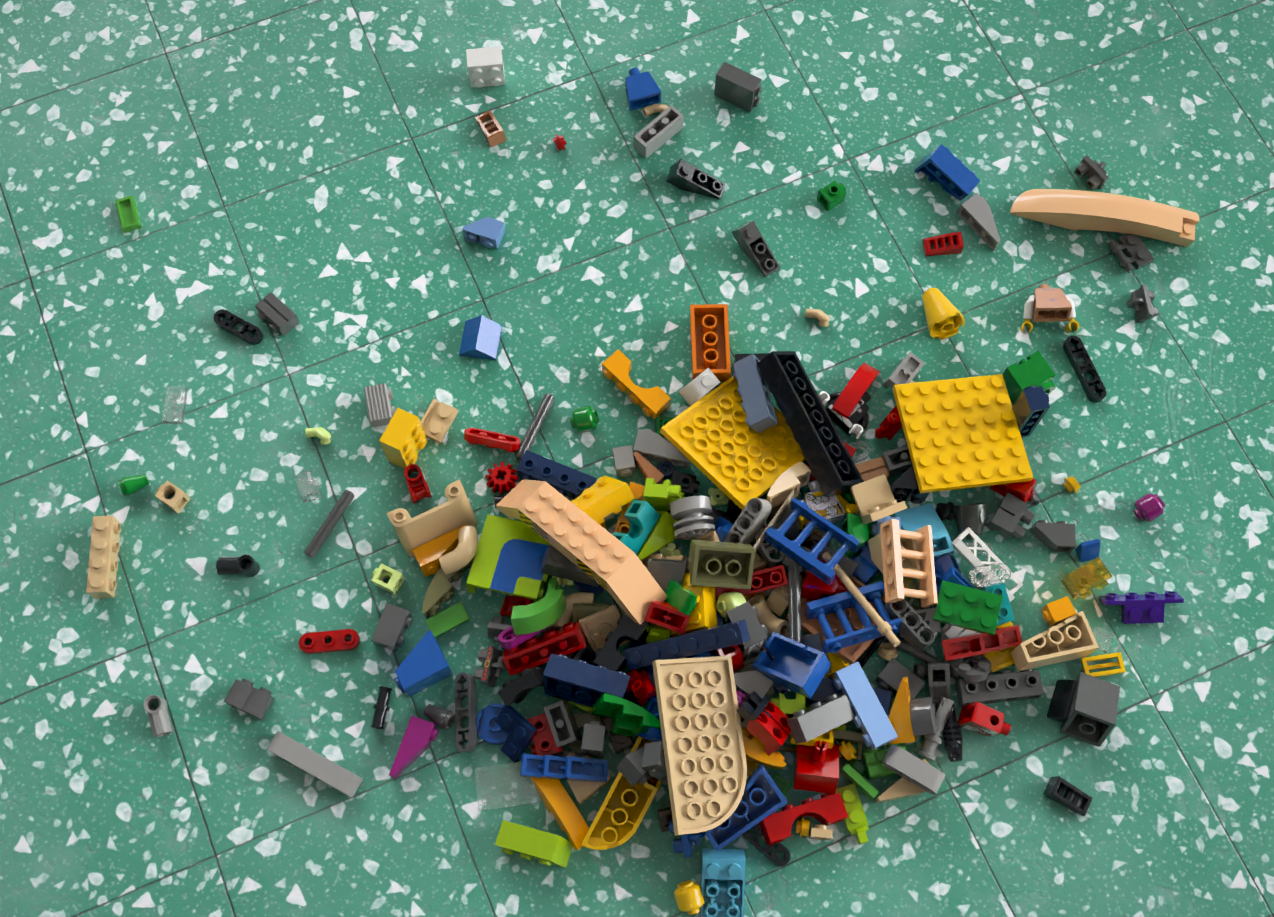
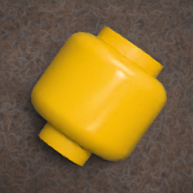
(689, 897)

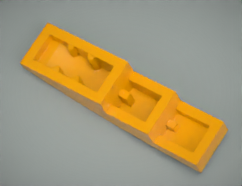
(563, 809)

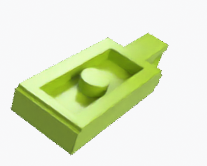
(857, 821)

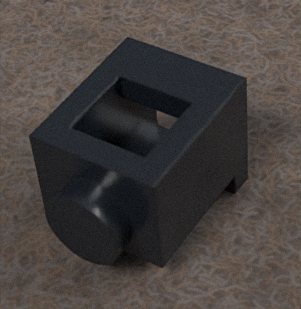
(688, 490)

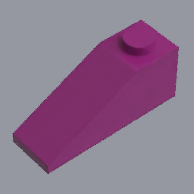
(414, 743)

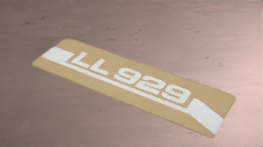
(775, 519)

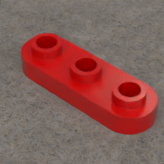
(492, 439)
(337, 644)

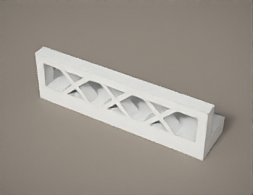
(974, 561)

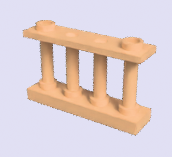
(892, 563)

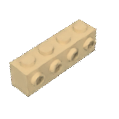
(103, 557)

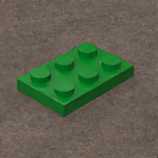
(968, 608)

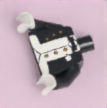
(857, 421)

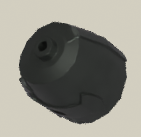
(970, 516)

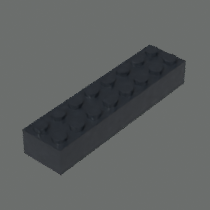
(809, 423)

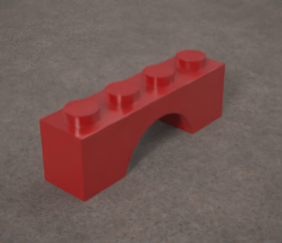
(827, 810)

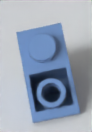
(485, 231)

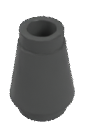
(440, 716)

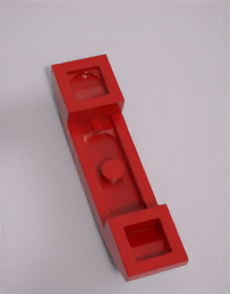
(855, 390)

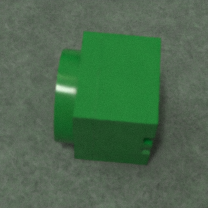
(1028, 373)

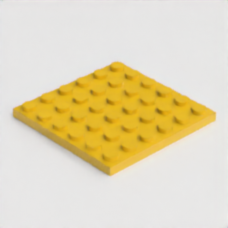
(961, 433)
(727, 450)

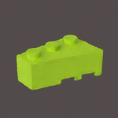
(533, 844)

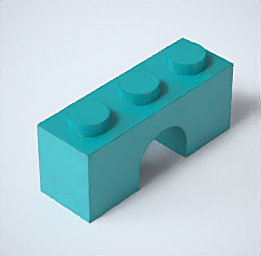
(641, 519)

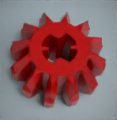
(494, 481)

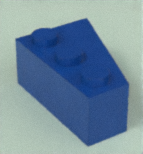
(949, 172)

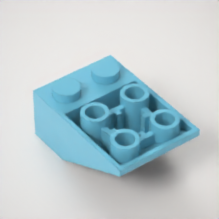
(925, 515)
(723, 882)

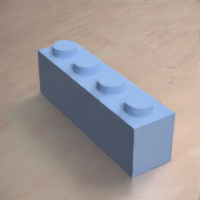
(865, 706)

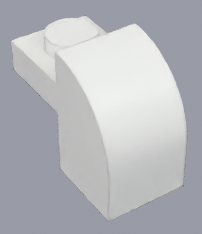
(699, 387)

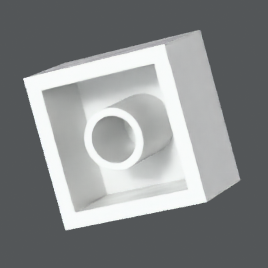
(485, 67)

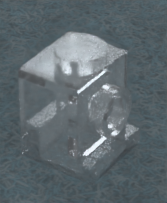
(308, 486)

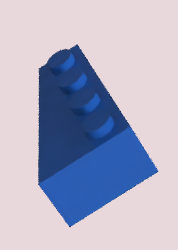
(758, 802)

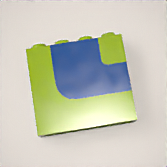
(509, 559)

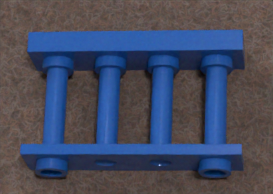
(809, 559)
(837, 603)

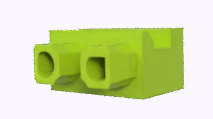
(661, 495)
(789, 706)

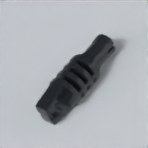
(953, 737)

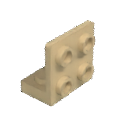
(875, 499)

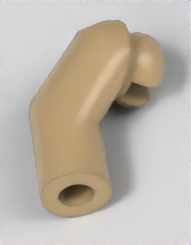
(654, 109)
(818, 314)

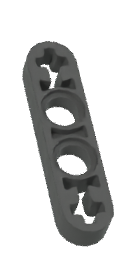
(469, 711)

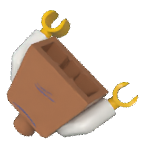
(1049, 306)

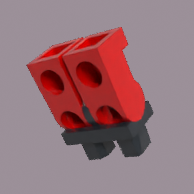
(764, 721)

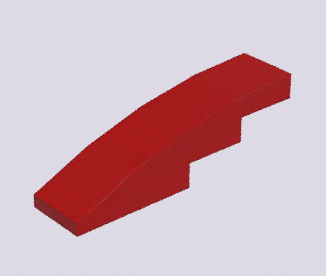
(981, 643)

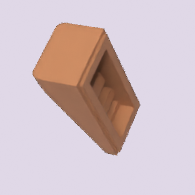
(491, 129)
(647, 468)

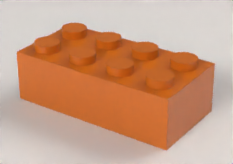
(710, 340)

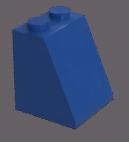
(422, 667)

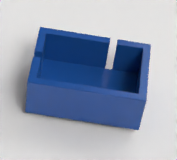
(792, 664)

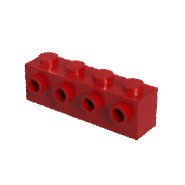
(538, 650)

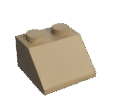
(876, 553)

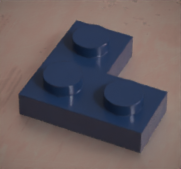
(519, 732)

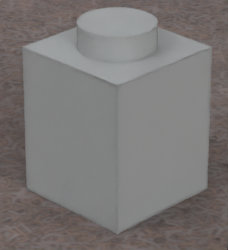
(623, 461)

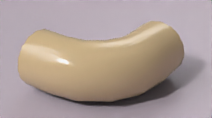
(463, 552)
(582, 597)
(766, 617)

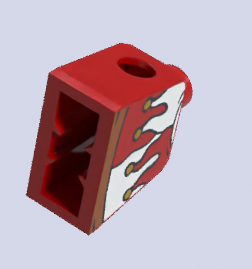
(983, 720)

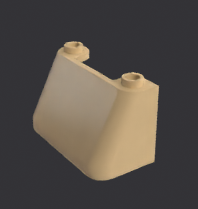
(434, 522)

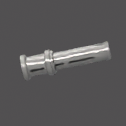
(933, 740)

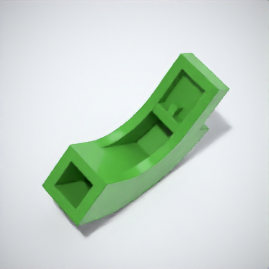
(540, 614)

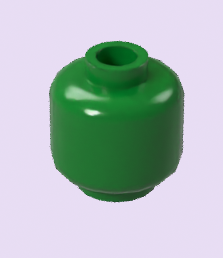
(584, 419)

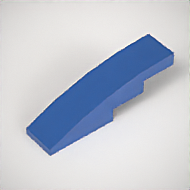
(564, 768)

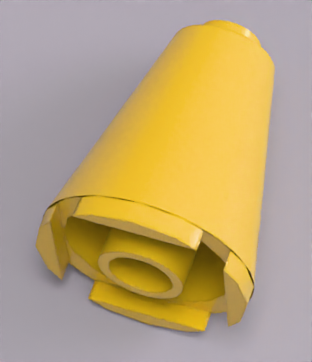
(941, 315)

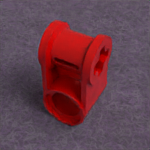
(417, 486)

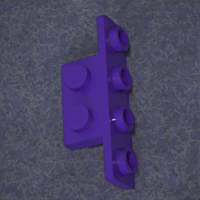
(1142, 608)

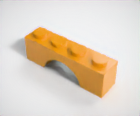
(651, 400)

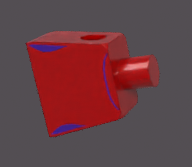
(817, 589)

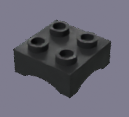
(517, 689)

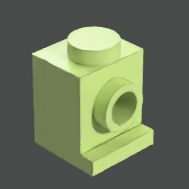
(383, 572)

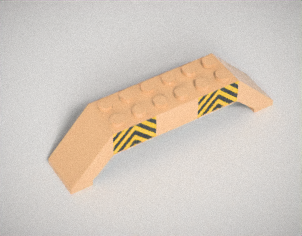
(585, 545)

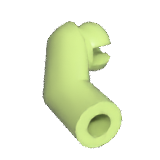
(319, 432)

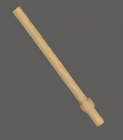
(883, 627)

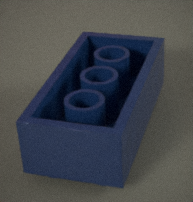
(583, 682)

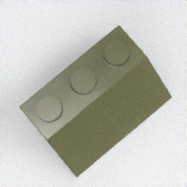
(721, 564)

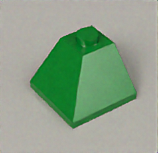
(854, 525)

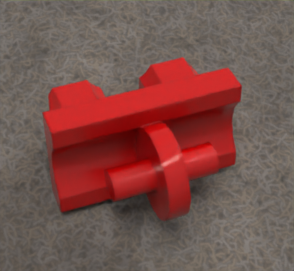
(642, 686)

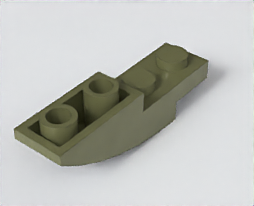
(441, 590)

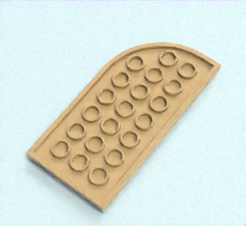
(700, 740)

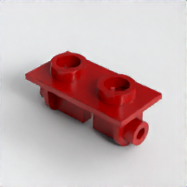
(889, 426)

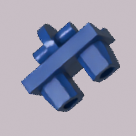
(687, 842)

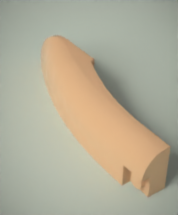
(1108, 213)

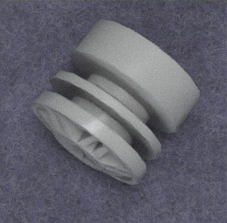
(692, 517)

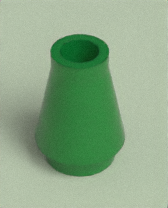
(133, 483)

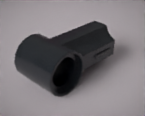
(237, 565)

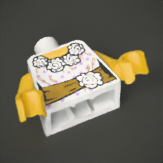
(831, 507)

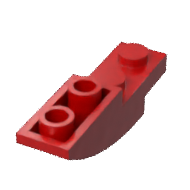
(761, 580)

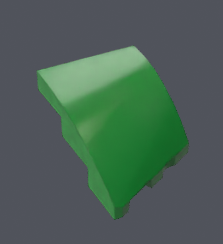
(627, 717)

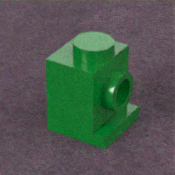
(831, 195)

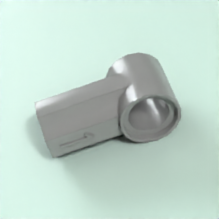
(158, 718)

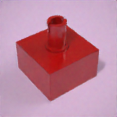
(816, 768)

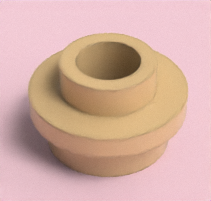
(887, 651)

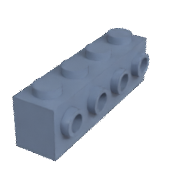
(755, 394)

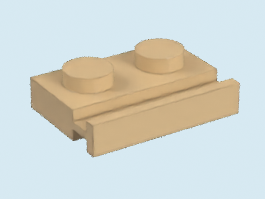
(438, 420)

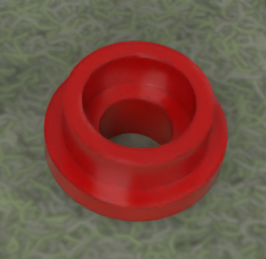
(559, 142)

